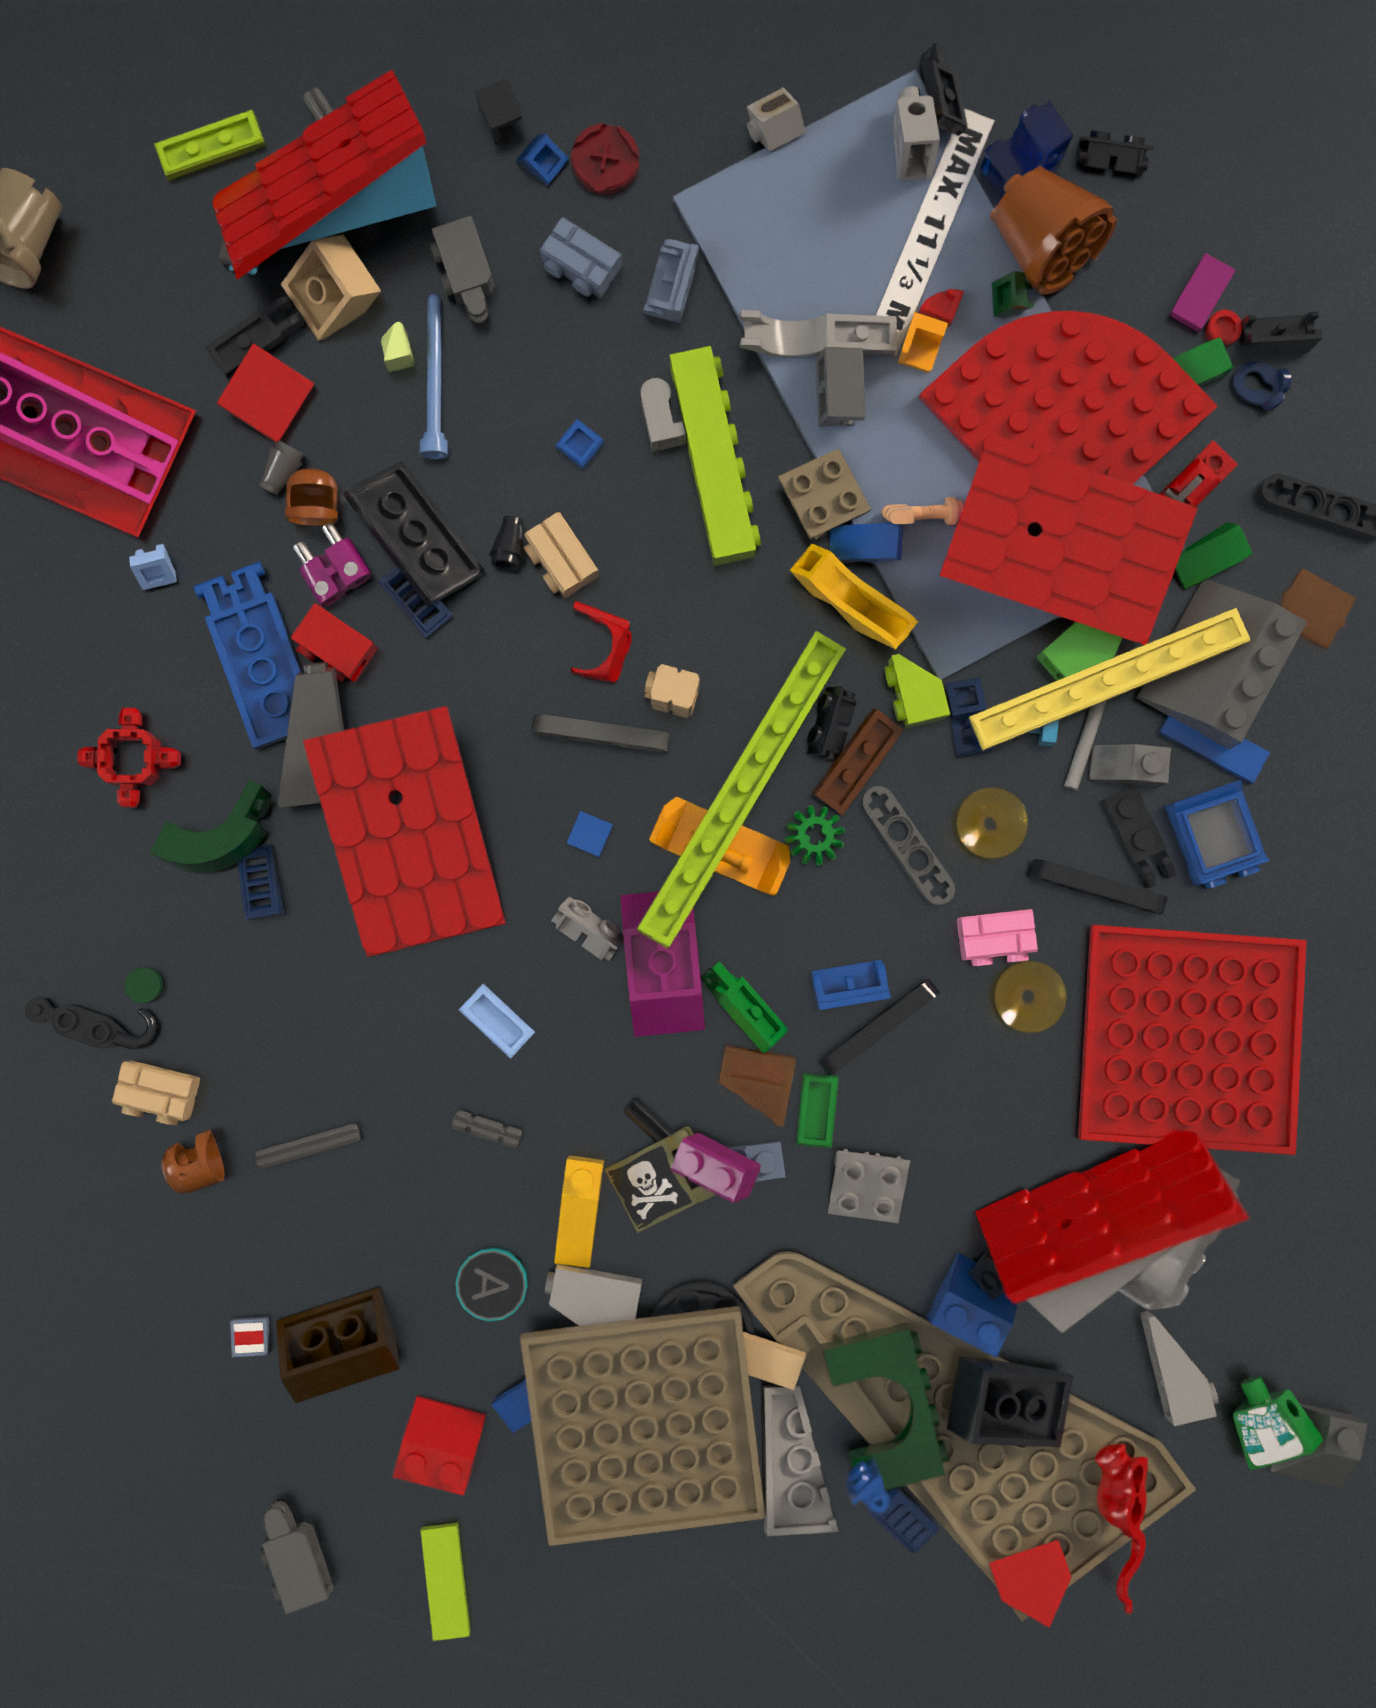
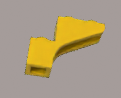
(854, 599)

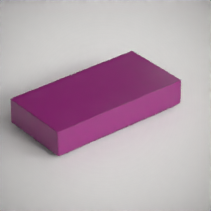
(1202, 292)

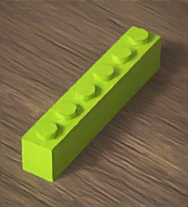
(713, 456)

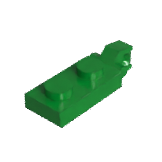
(745, 1007)

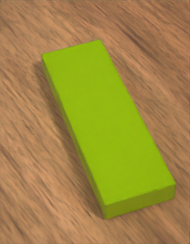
(210, 145)
(445, 1581)

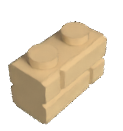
(560, 555)
(672, 690)
(155, 1091)

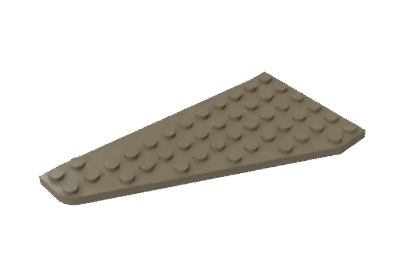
(992, 1495)

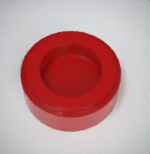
(1224, 325)

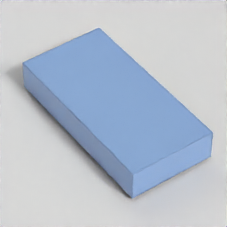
(497, 1021)

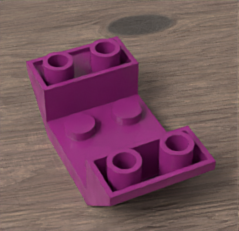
(661, 981)

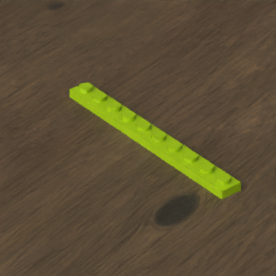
(741, 790)

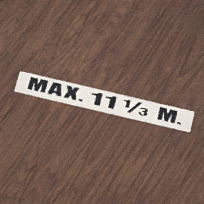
(933, 222)

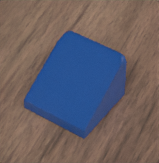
(542, 158)

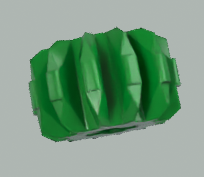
(825, 831)

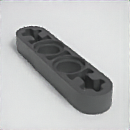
(600, 733)
(913, 842)

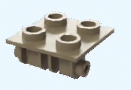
(824, 494)

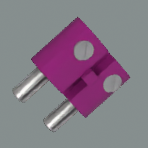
(335, 570)

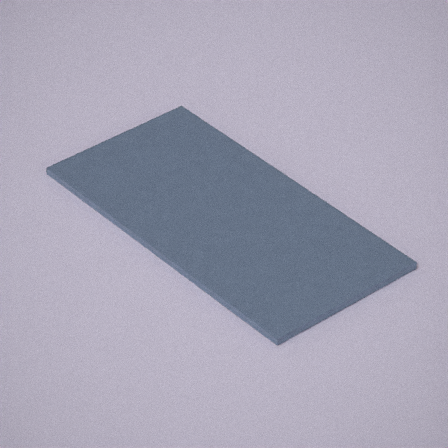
(821, 235)

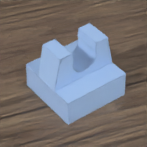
(153, 568)

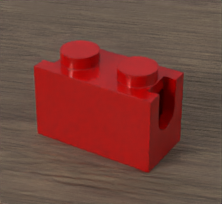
(334, 643)

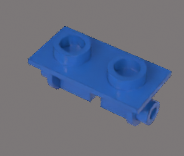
(867, 1485)

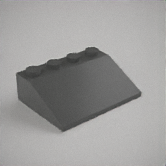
(1228, 689)

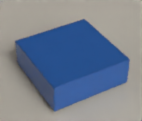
(579, 444)
(589, 834)

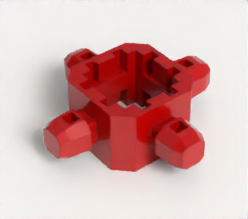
(103, 758)

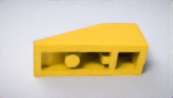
(578, 1211)

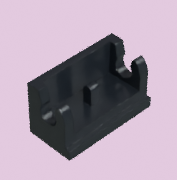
(1279, 334)

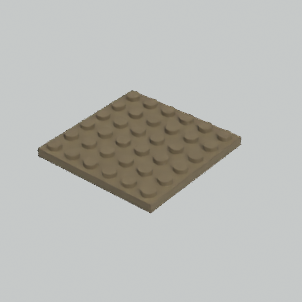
(643, 1425)

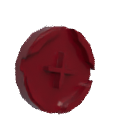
(605, 159)

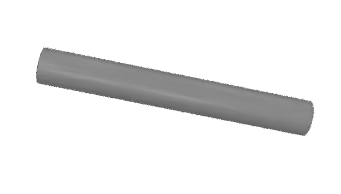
(1084, 746)

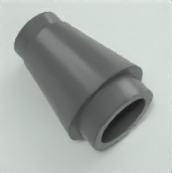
(280, 465)

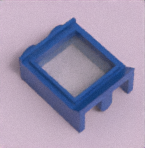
(1216, 835)

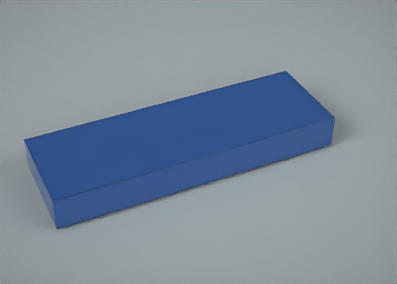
(1241, 761)

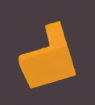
(922, 342)

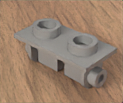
(577, 917)

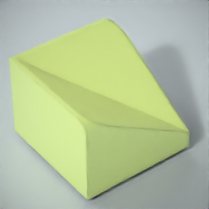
(396, 348)

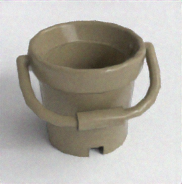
(24, 227)

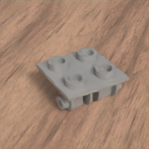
(868, 1186)

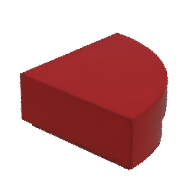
(942, 305)

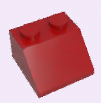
(440, 1445)

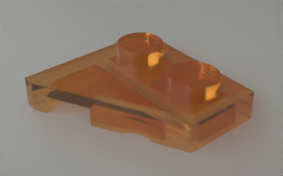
(759, 1079)

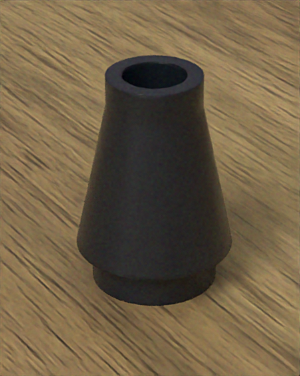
(508, 546)

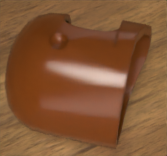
(311, 498)
(204, 1170)

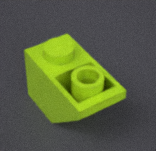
(918, 693)

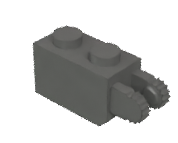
(465, 266)
(294, 1560)

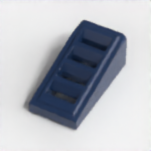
(432, 625)
(274, 893)
(906, 1522)

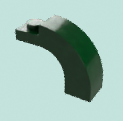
(222, 845)

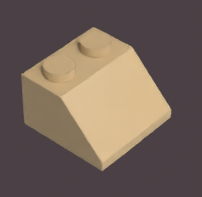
(330, 285)

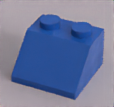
(969, 1312)

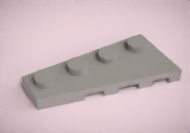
(792, 1476)

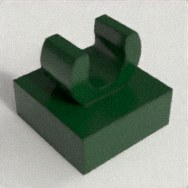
(1010, 294)

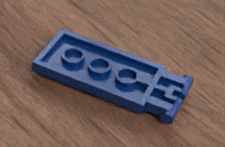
(253, 651)

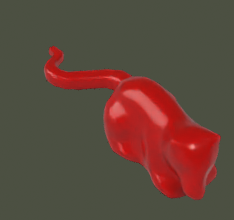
(1123, 1505)

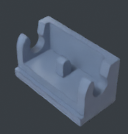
(672, 280)

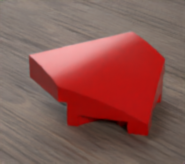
(1033, 1581)

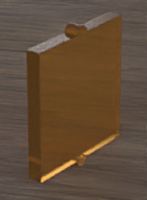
(1320, 605)

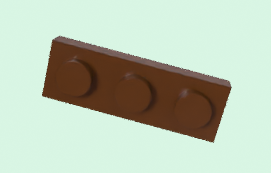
(857, 761)

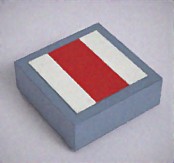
(250, 1336)

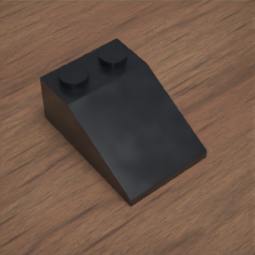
(1008, 1403)

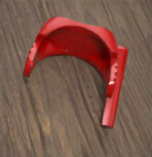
(612, 666)

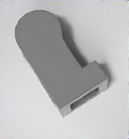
(657, 415)

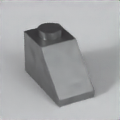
(1130, 764)

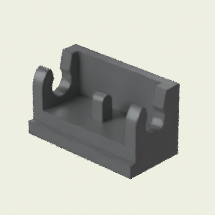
(840, 386)

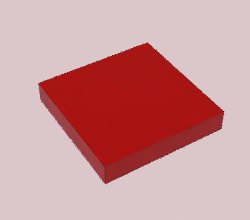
(265, 393)

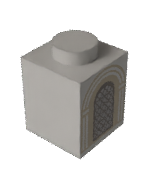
(775, 119)

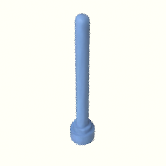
(433, 442)

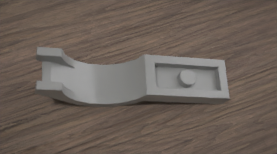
(811, 336)

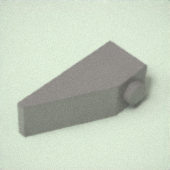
(1181, 1385)

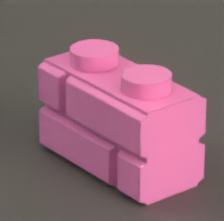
(997, 935)

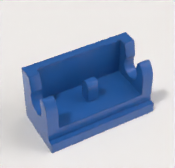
(850, 984)

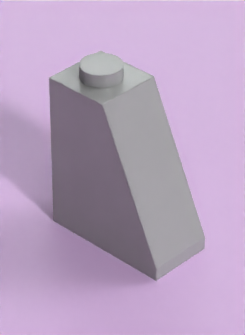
(592, 1295)

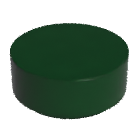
(143, 985)

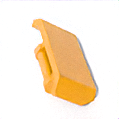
(749, 858)

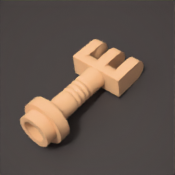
(907, 514)

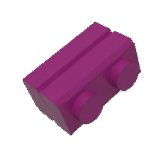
(716, 1167)

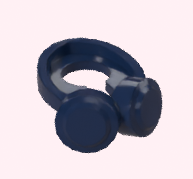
(1278, 379)

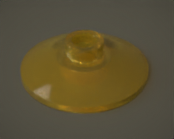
(1009, 817)
(1048, 993)

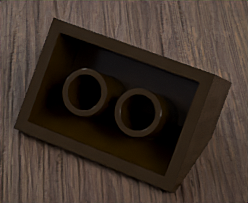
(336, 1345)

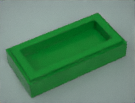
(817, 1110)

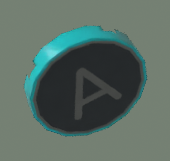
(491, 1284)

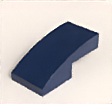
(964, 700)

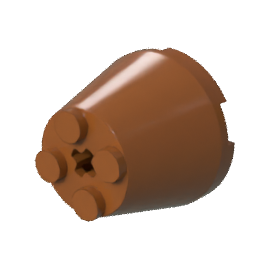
(1052, 227)

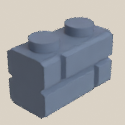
(580, 258)

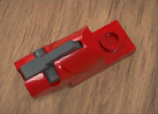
(1201, 476)

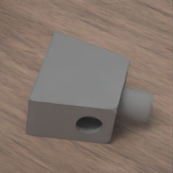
(915, 125)

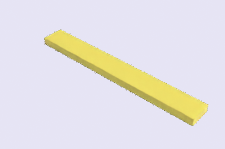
(1109, 679)

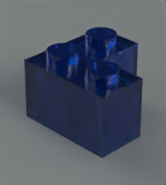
(1036, 142)

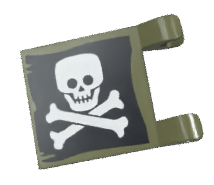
(650, 1187)

